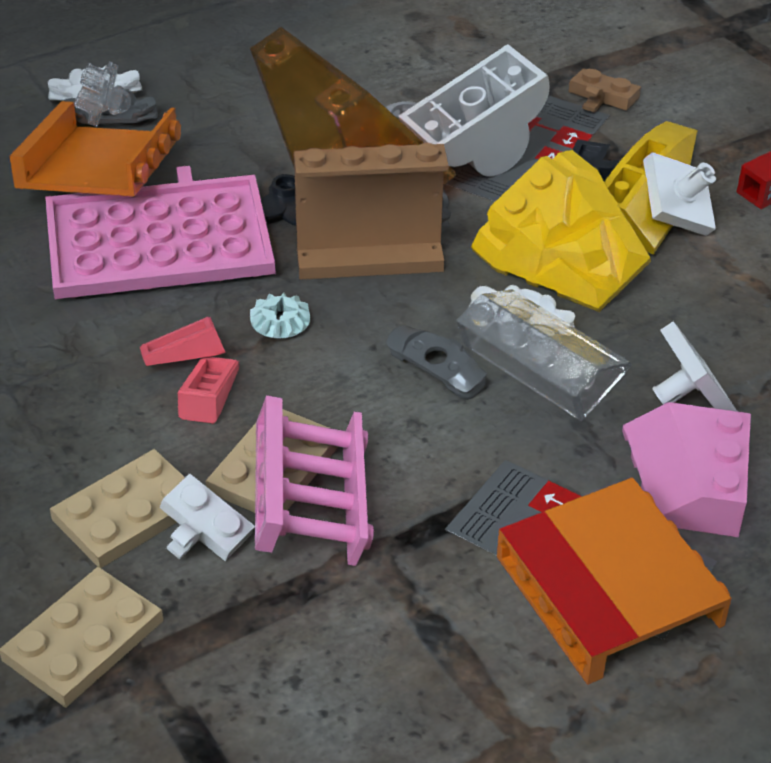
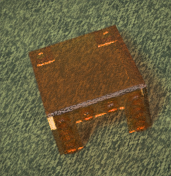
(320, 103)

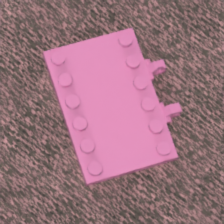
(158, 237)

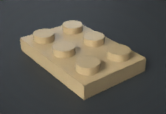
(236, 474)
(119, 509)
(81, 636)

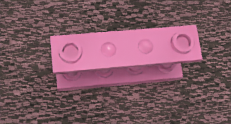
(274, 489)

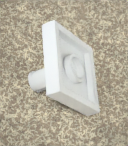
(680, 193)
(692, 375)

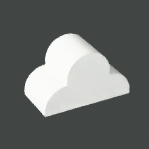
(483, 112)

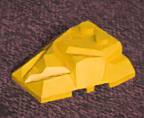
(563, 233)

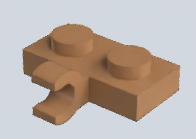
(603, 89)

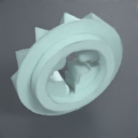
(292, 322)

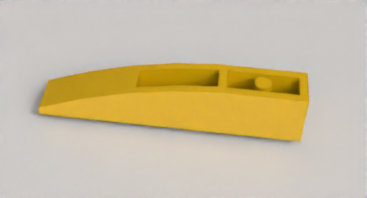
(629, 180)

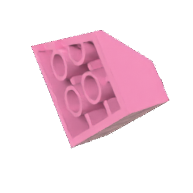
(694, 464)

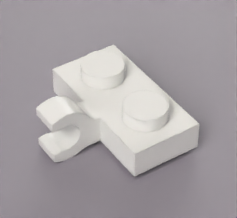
(204, 518)

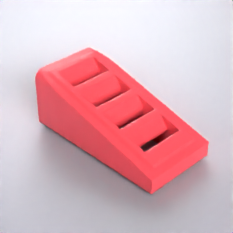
(186, 343)
(205, 394)

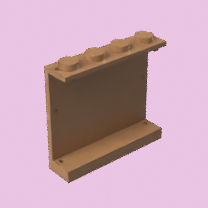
(369, 210)

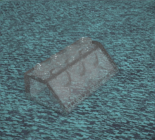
(541, 350)

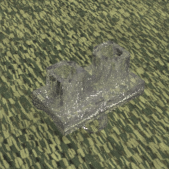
(105, 95)

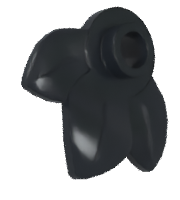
(281, 199)

